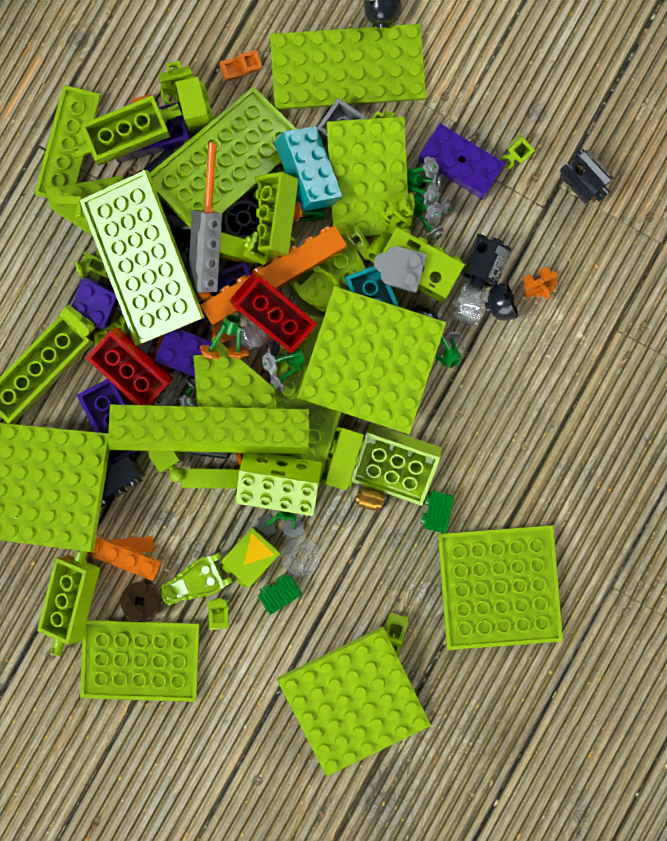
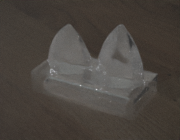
(174, 389)

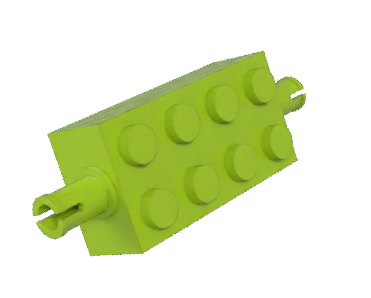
(125, 130)
(68, 600)

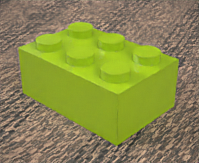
(194, 104)
(342, 458)

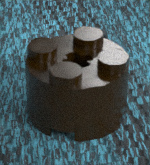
(139, 611)

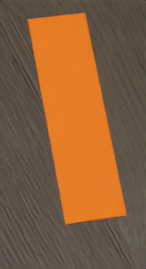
(139, 544)

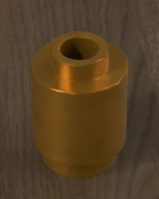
(369, 499)

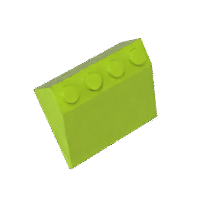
(396, 464)

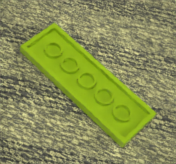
(59, 166)

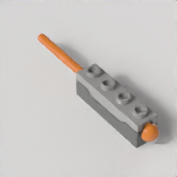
(205, 238)

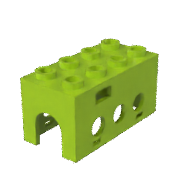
(436, 265)
(288, 493)

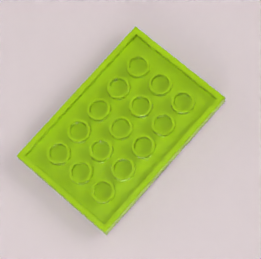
(369, 169)
(140, 660)

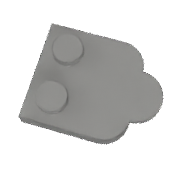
(400, 268)

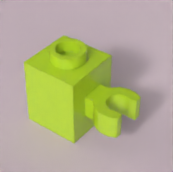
(518, 149)

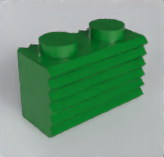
(437, 512)
(279, 594)

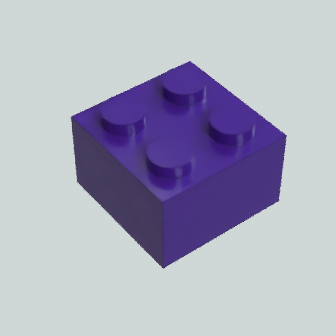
(96, 302)

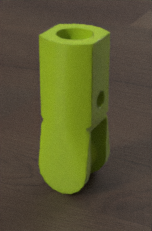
(361, 244)
(378, 245)
(75, 319)

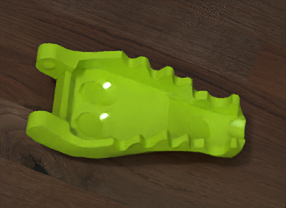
(316, 288)
(196, 581)

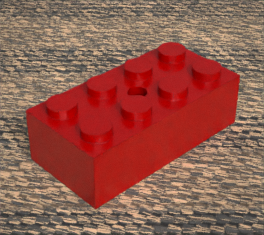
(285, 325)
(113, 359)

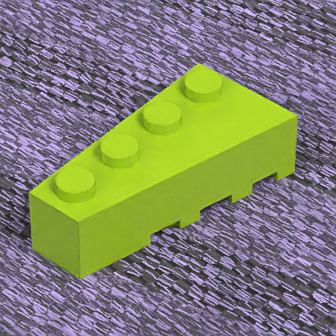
(275, 212)

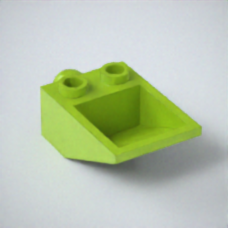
(167, 461)

